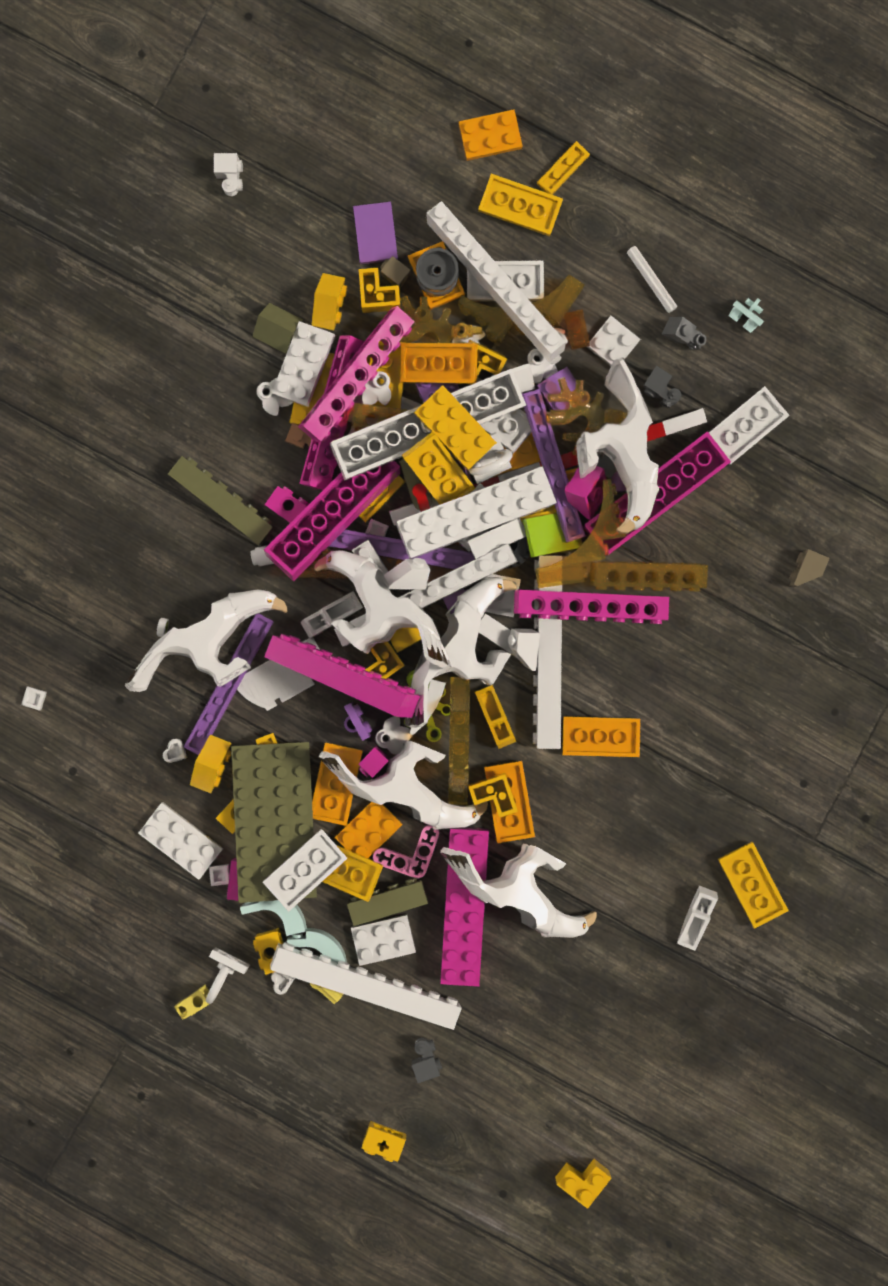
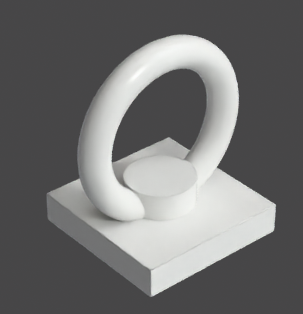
(493, 462)
(227, 964)

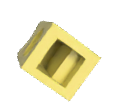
(193, 1003)

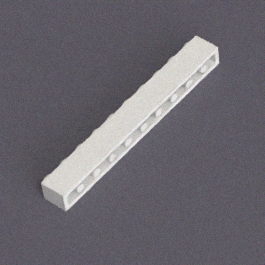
(495, 282)
(452, 581)
(548, 670)
(365, 986)

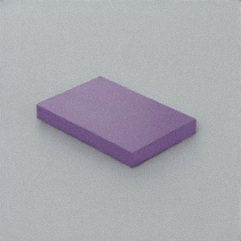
(375, 232)

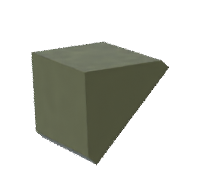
(276, 327)

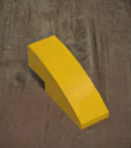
(495, 716)

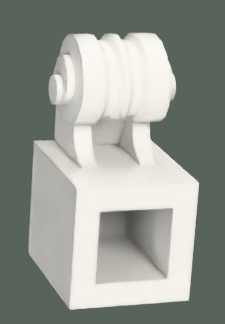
(228, 167)

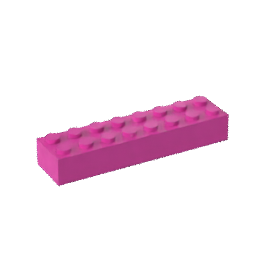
(675, 481)
(327, 518)
(343, 676)
(464, 912)

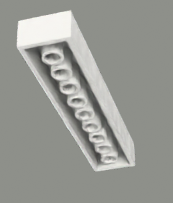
(398, 434)

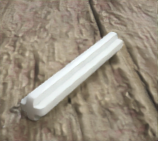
(651, 279)

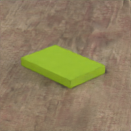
(546, 536)

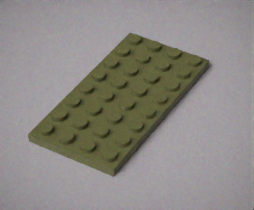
(269, 812)

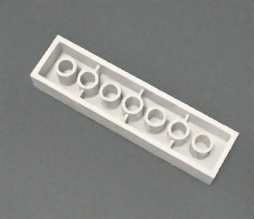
(476, 513)

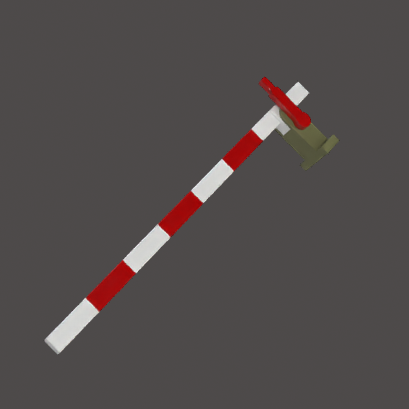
(423, 501)

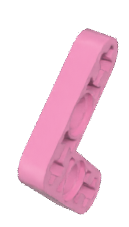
(410, 861)

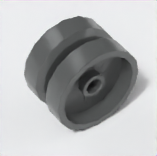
(441, 261)

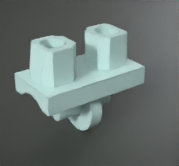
(740, 309)

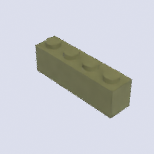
(388, 902)

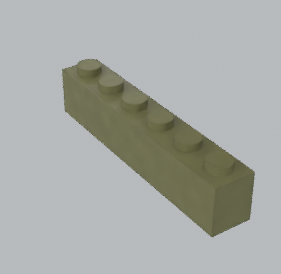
(221, 501)

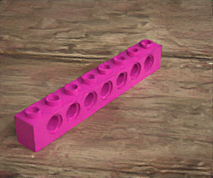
(311, 423)
(316, 456)
(658, 606)

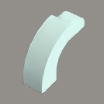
(293, 920)
(321, 941)

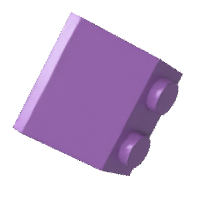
(551, 386)

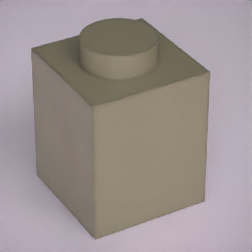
(395, 272)

